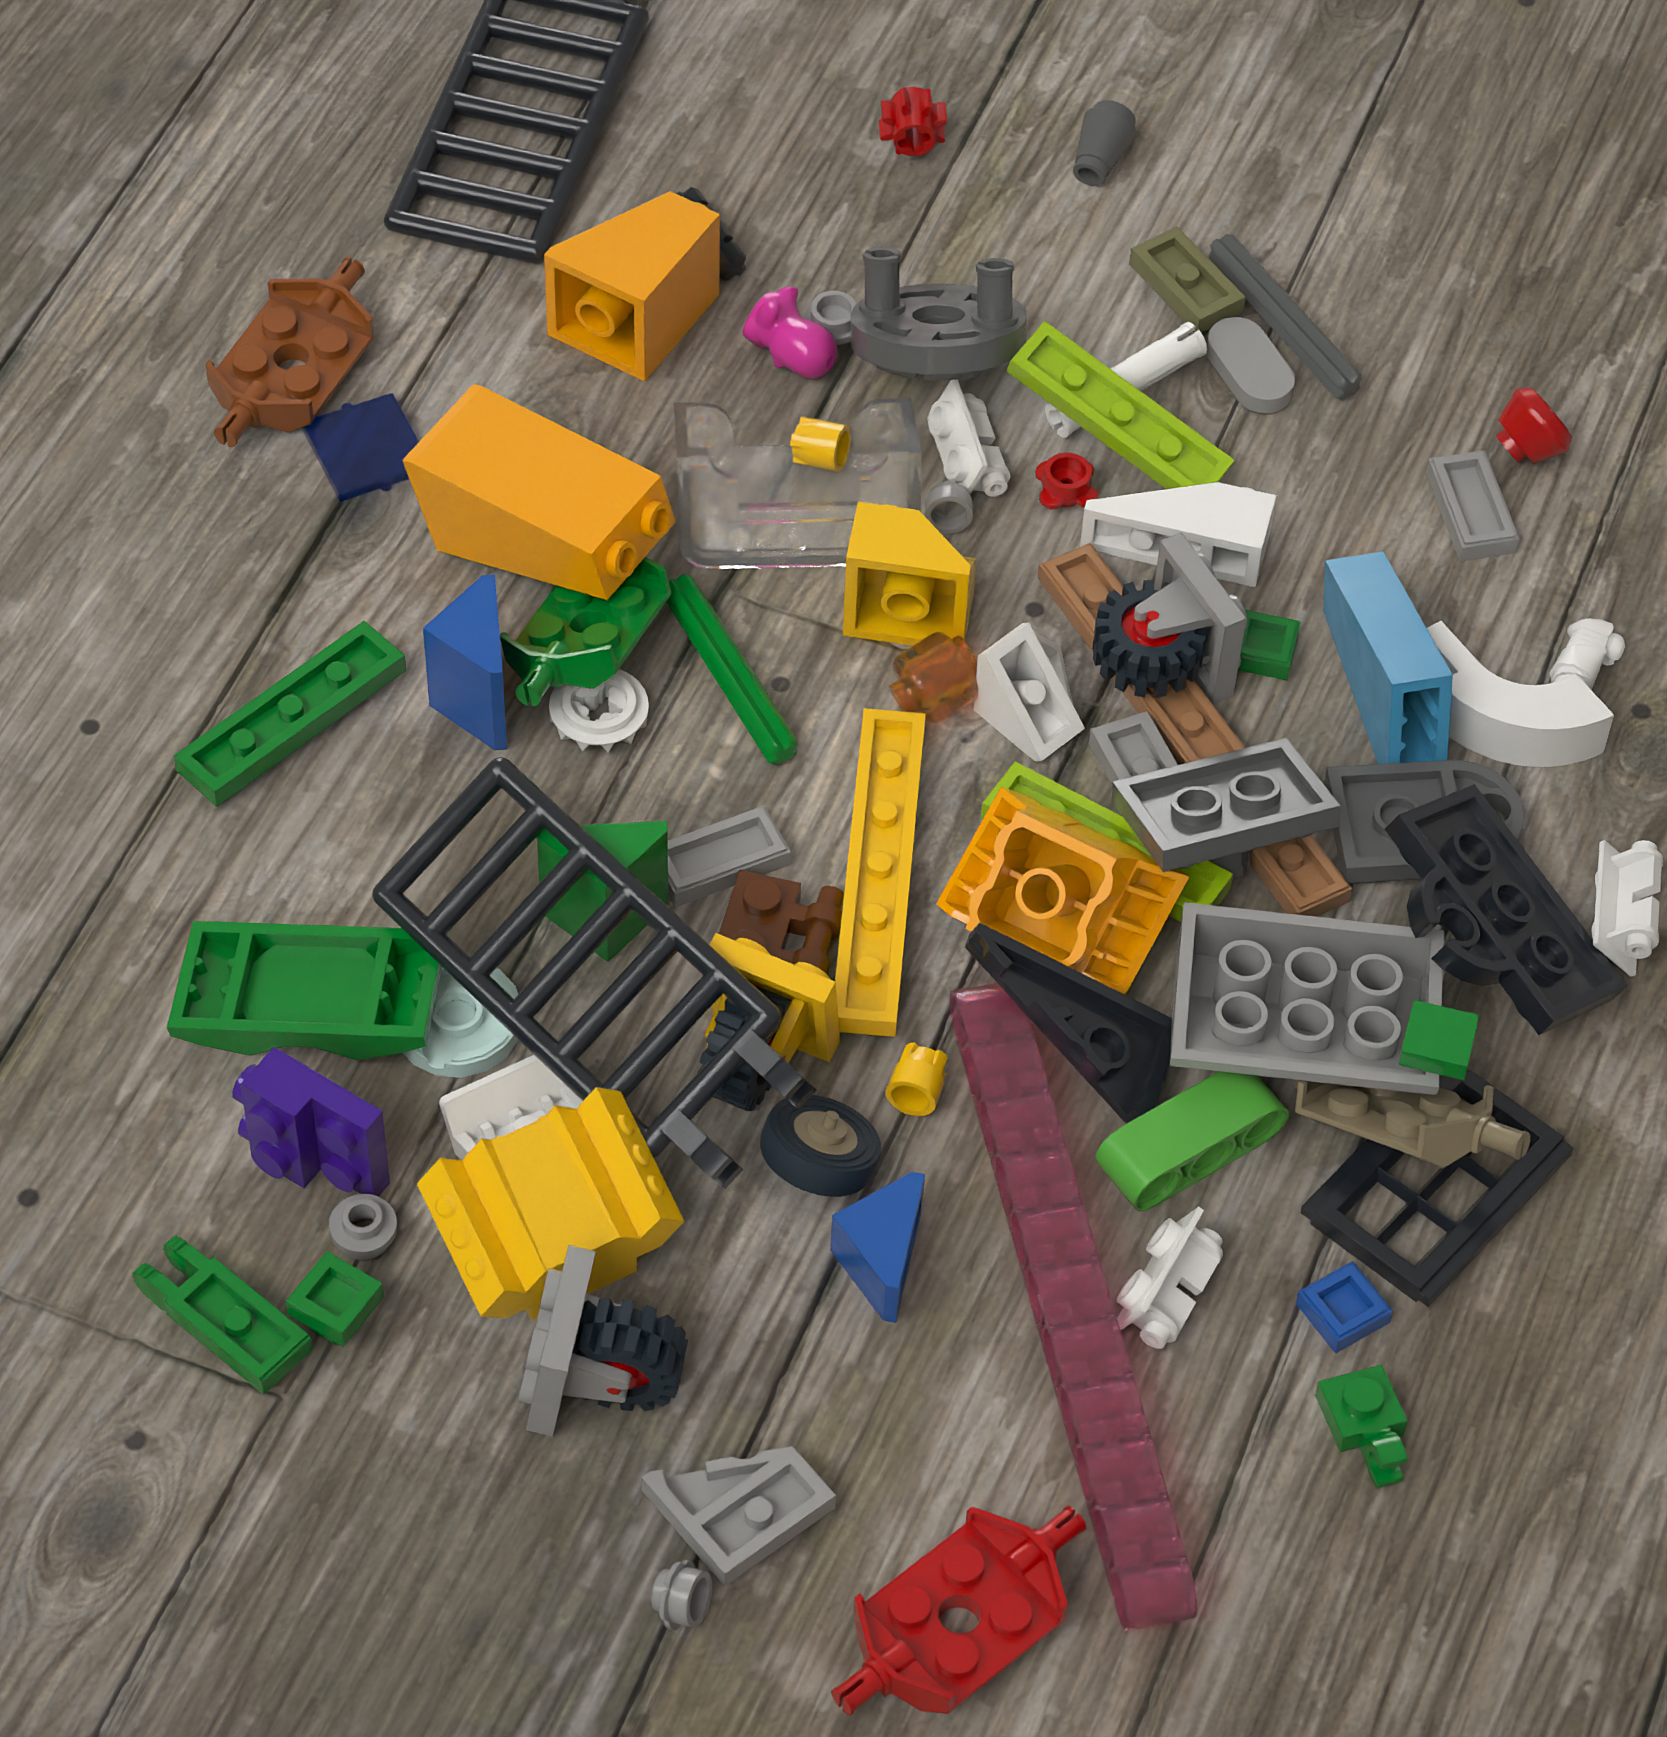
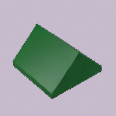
(636, 845)

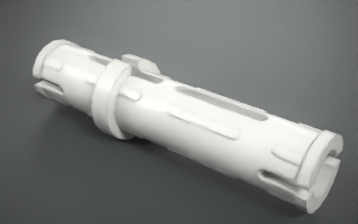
(1146, 367)

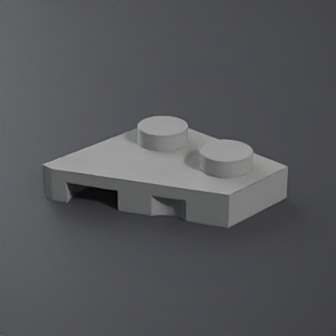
(741, 1507)

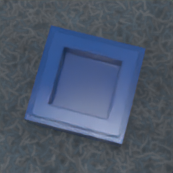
(1344, 1307)

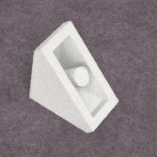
(1027, 692)

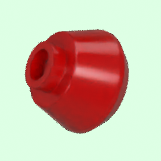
(1532, 428)

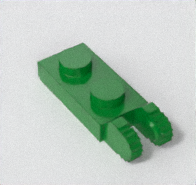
(226, 1315)

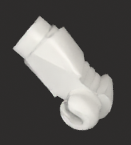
(1588, 648)

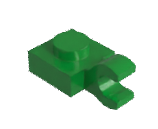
(1366, 1416)

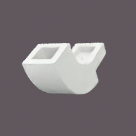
(1518, 721)

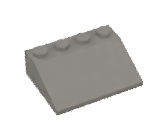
(1300, 996)

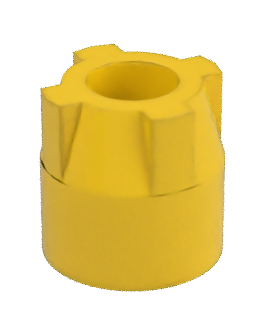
(821, 444)
(917, 1080)

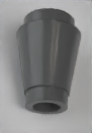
(1103, 140)

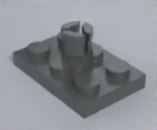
(1226, 806)

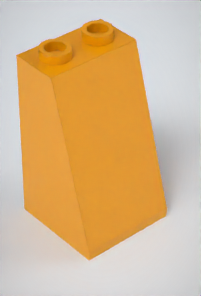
(535, 496)

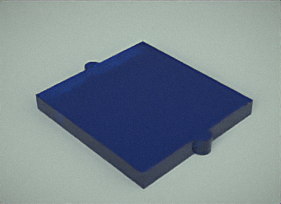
(362, 446)

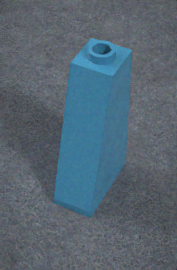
(1388, 660)

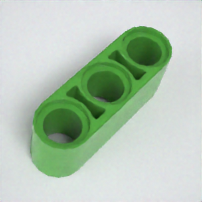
(1190, 1137)

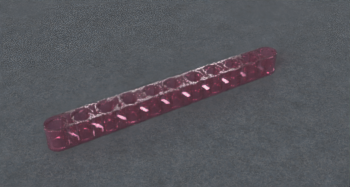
(1073, 1312)

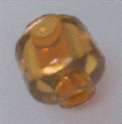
(935, 677)

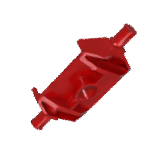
(986, 1566)

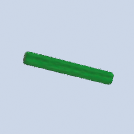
(731, 670)

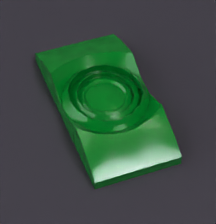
(304, 987)

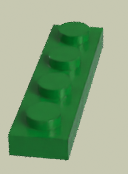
(289, 713)

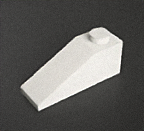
(1216, 518)

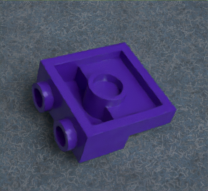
(310, 1124)

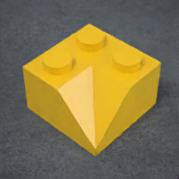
(904, 578)

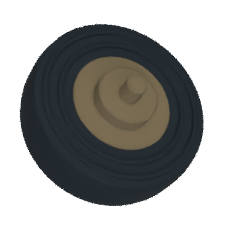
(820, 1146)

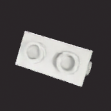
(965, 442)
(1623, 923)
(1152, 1296)

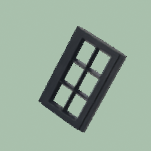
(1462, 1238)

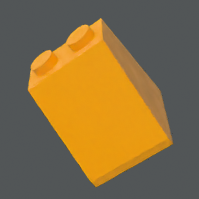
(634, 282)

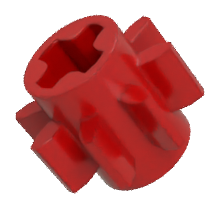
(913, 121)

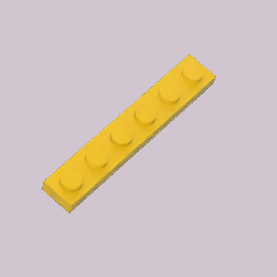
(879, 872)

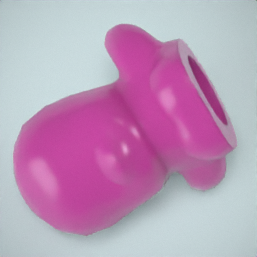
(792, 341)

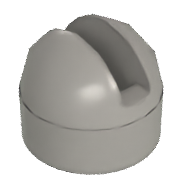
(957, 512)

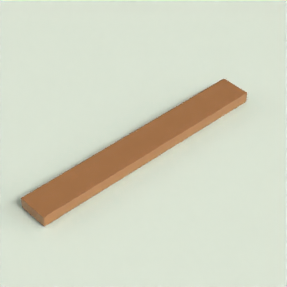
(1193, 730)

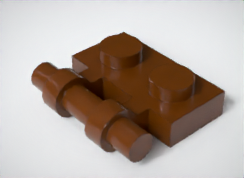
(770, 910)

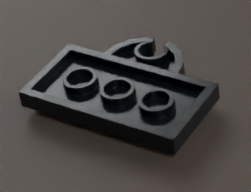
(1500, 911)

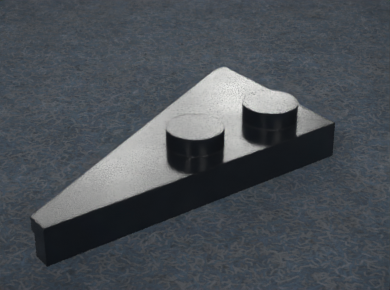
(1103, 1033)

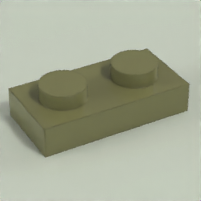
(1186, 279)

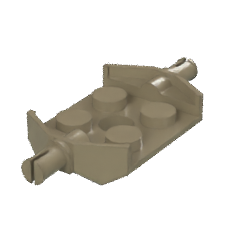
(1419, 1124)

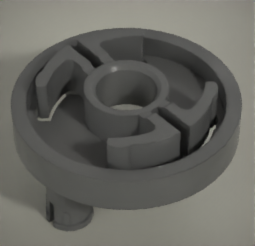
(936, 327)

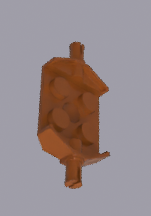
(303, 322)

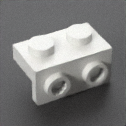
(503, 1103)

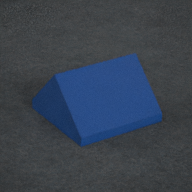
(467, 663)

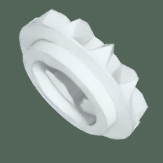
(627, 711)

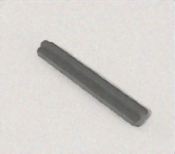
(1285, 317)

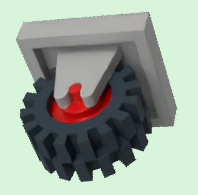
(1172, 628)
(597, 1349)

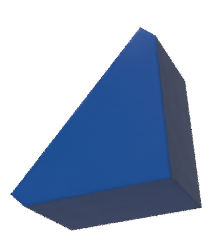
(877, 1241)

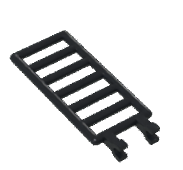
(564, 171)
(628, 895)

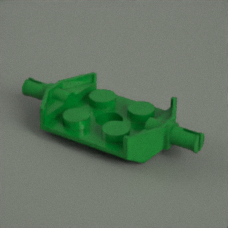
(584, 637)

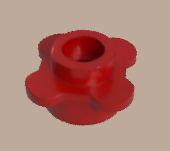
(1065, 481)

